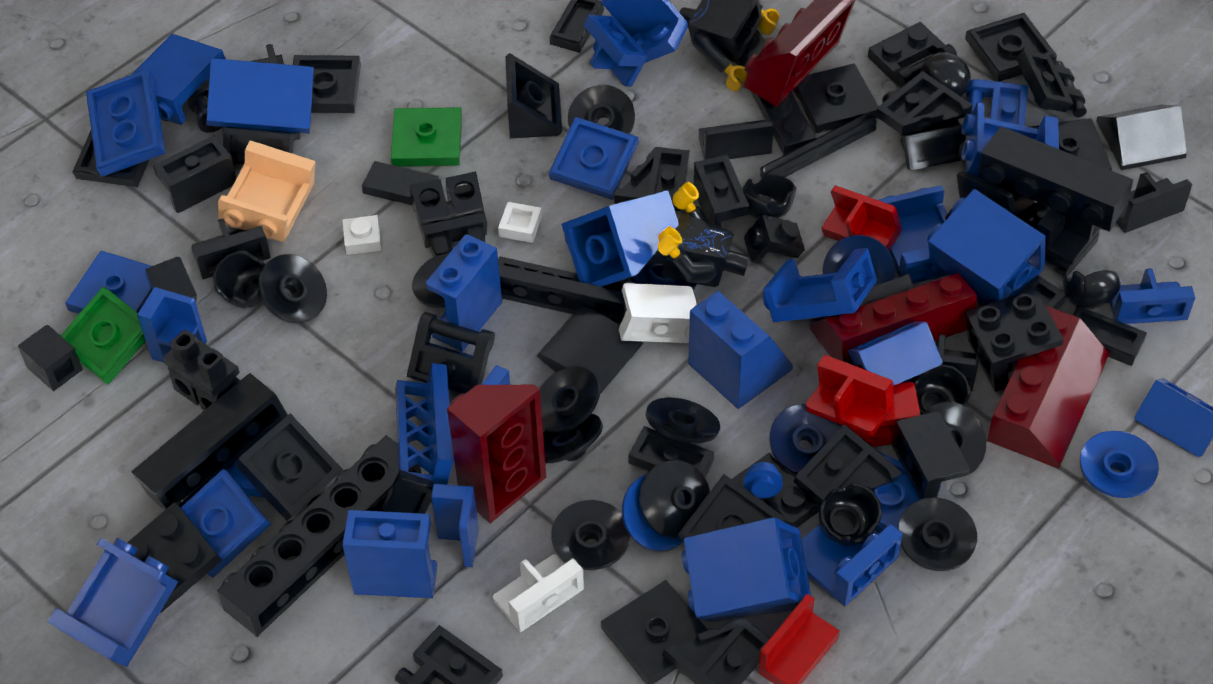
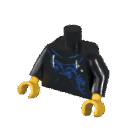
(724, 30)
(696, 248)

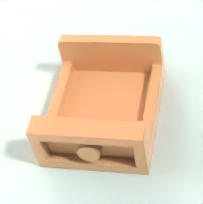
(268, 191)

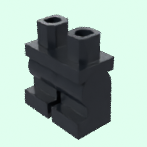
(449, 220)
(199, 370)

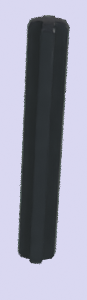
(821, 146)

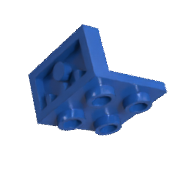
(651, 23)
(849, 569)

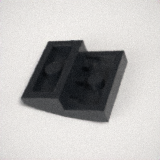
(591, 343)

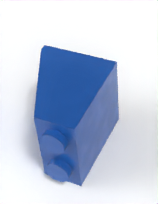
(618, 238)
(987, 248)
(733, 351)
(746, 570)

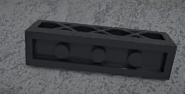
(558, 289)

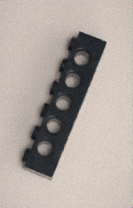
(260, 606)

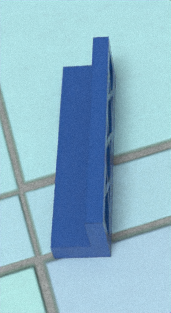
(434, 434)

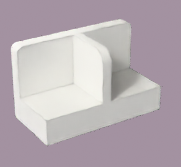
(656, 313)
(539, 590)

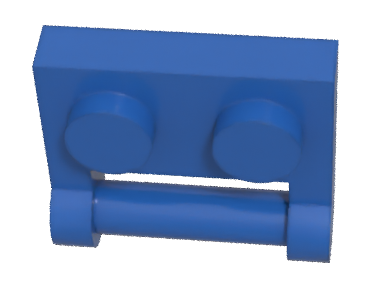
(1007, 102)

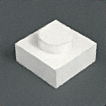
(520, 222)
(361, 235)

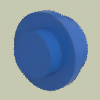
(763, 480)

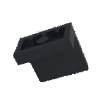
(1010, 332)

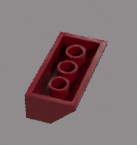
(797, 49)
(937, 303)
(1049, 394)
(498, 444)

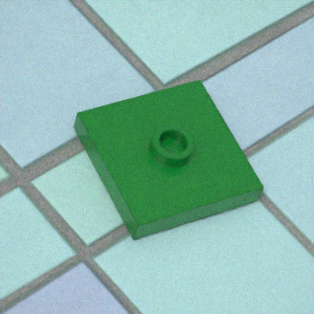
(426, 136)
(105, 335)

